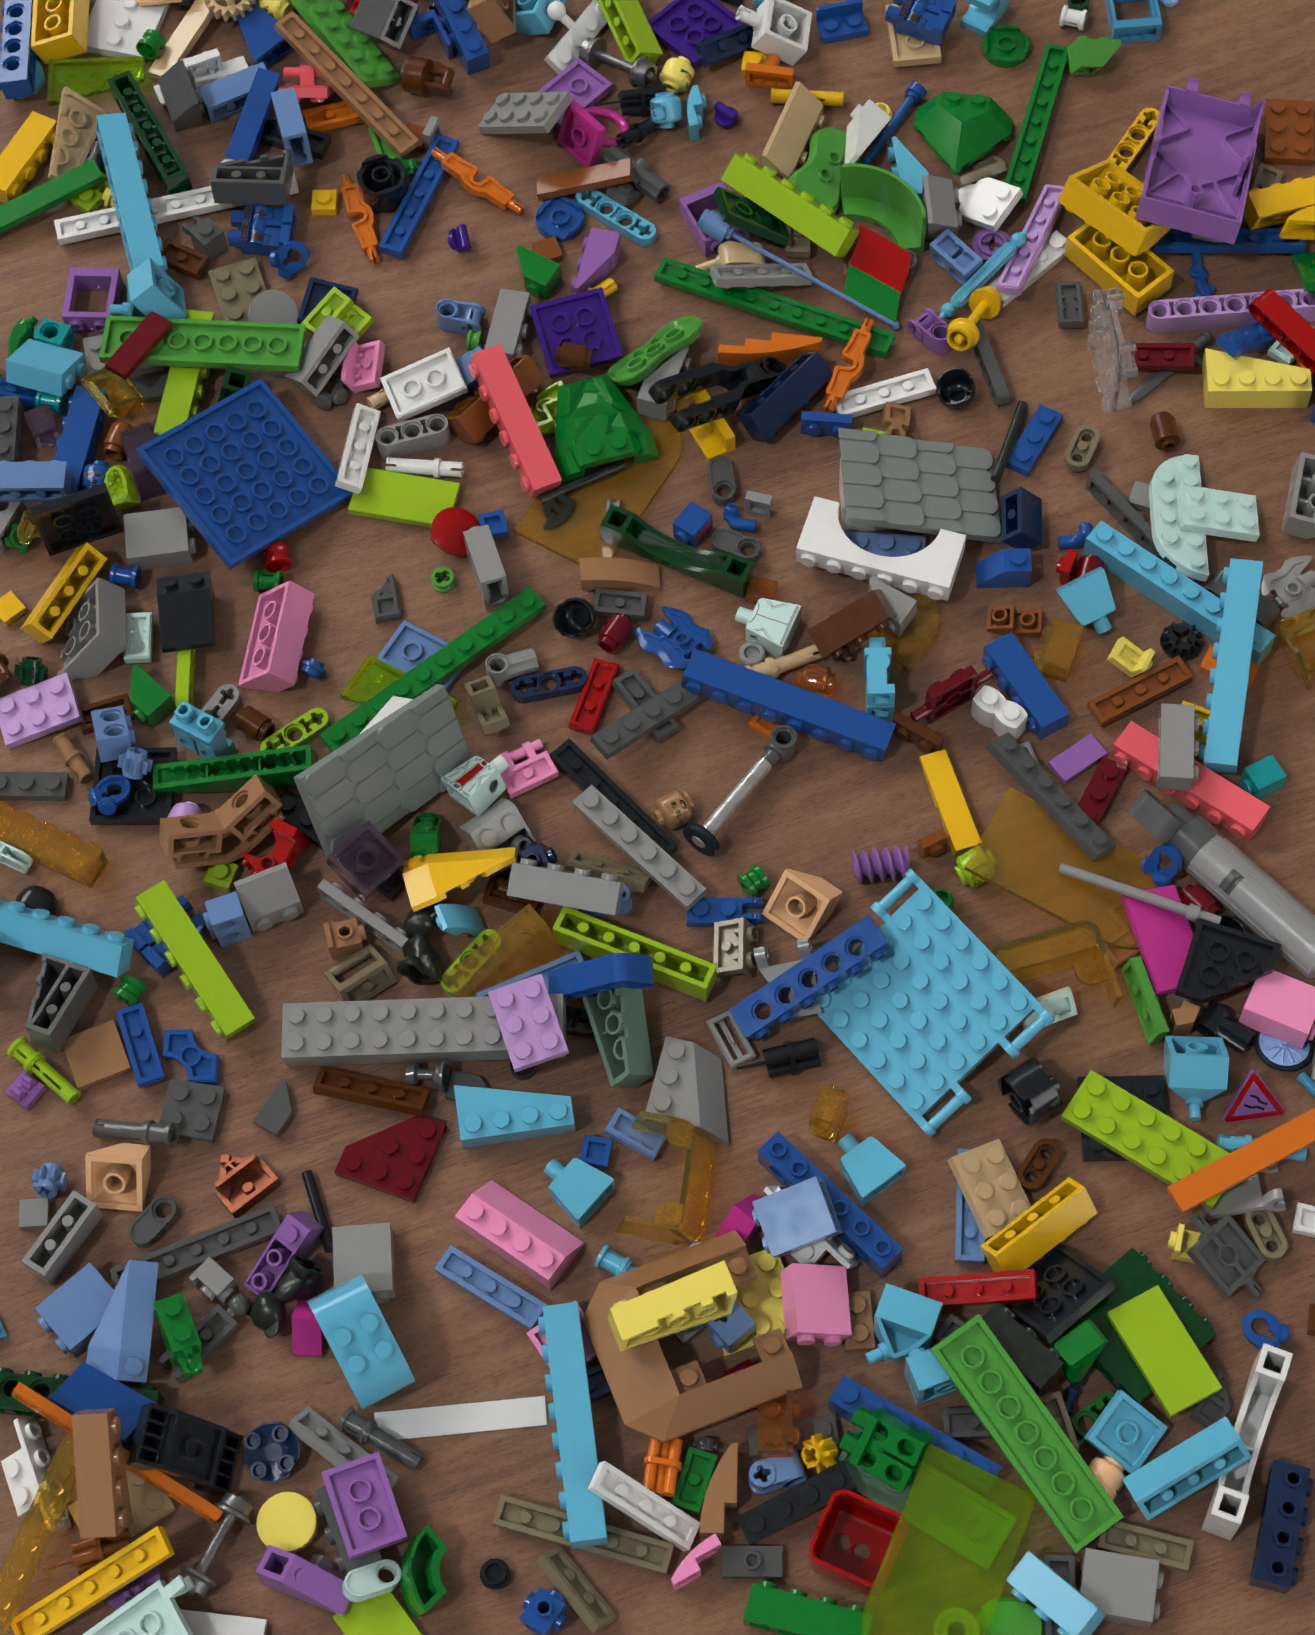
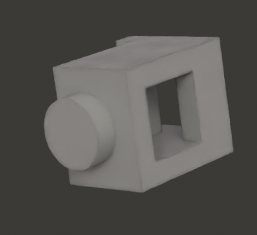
(214, 1281)

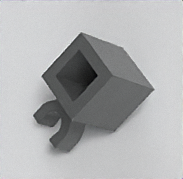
(206, 237)

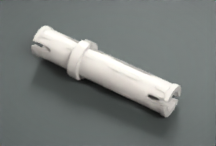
(425, 467)

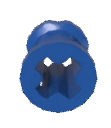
(125, 575)

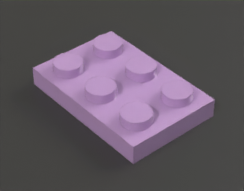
(38, 710)
(528, 1022)

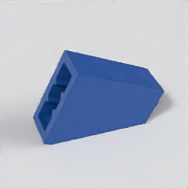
(261, 38)

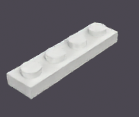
(1051, 255)
(894, 390)
(357, 448)
(644, 1506)

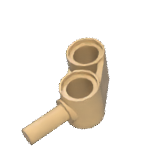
(734, 253)

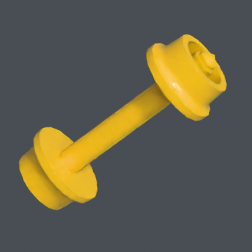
(963, 332)

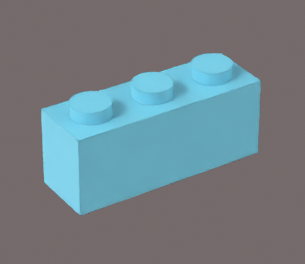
(1054, 1597)

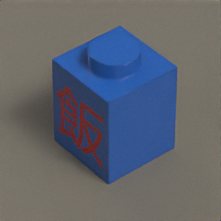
(692, 525)

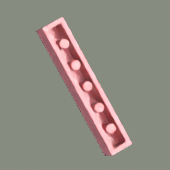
(515, 421)
(1210, 794)

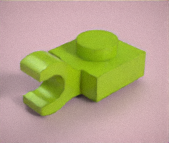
(90, 199)

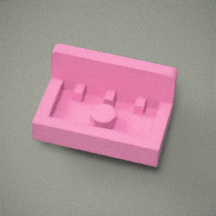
(363, 366)

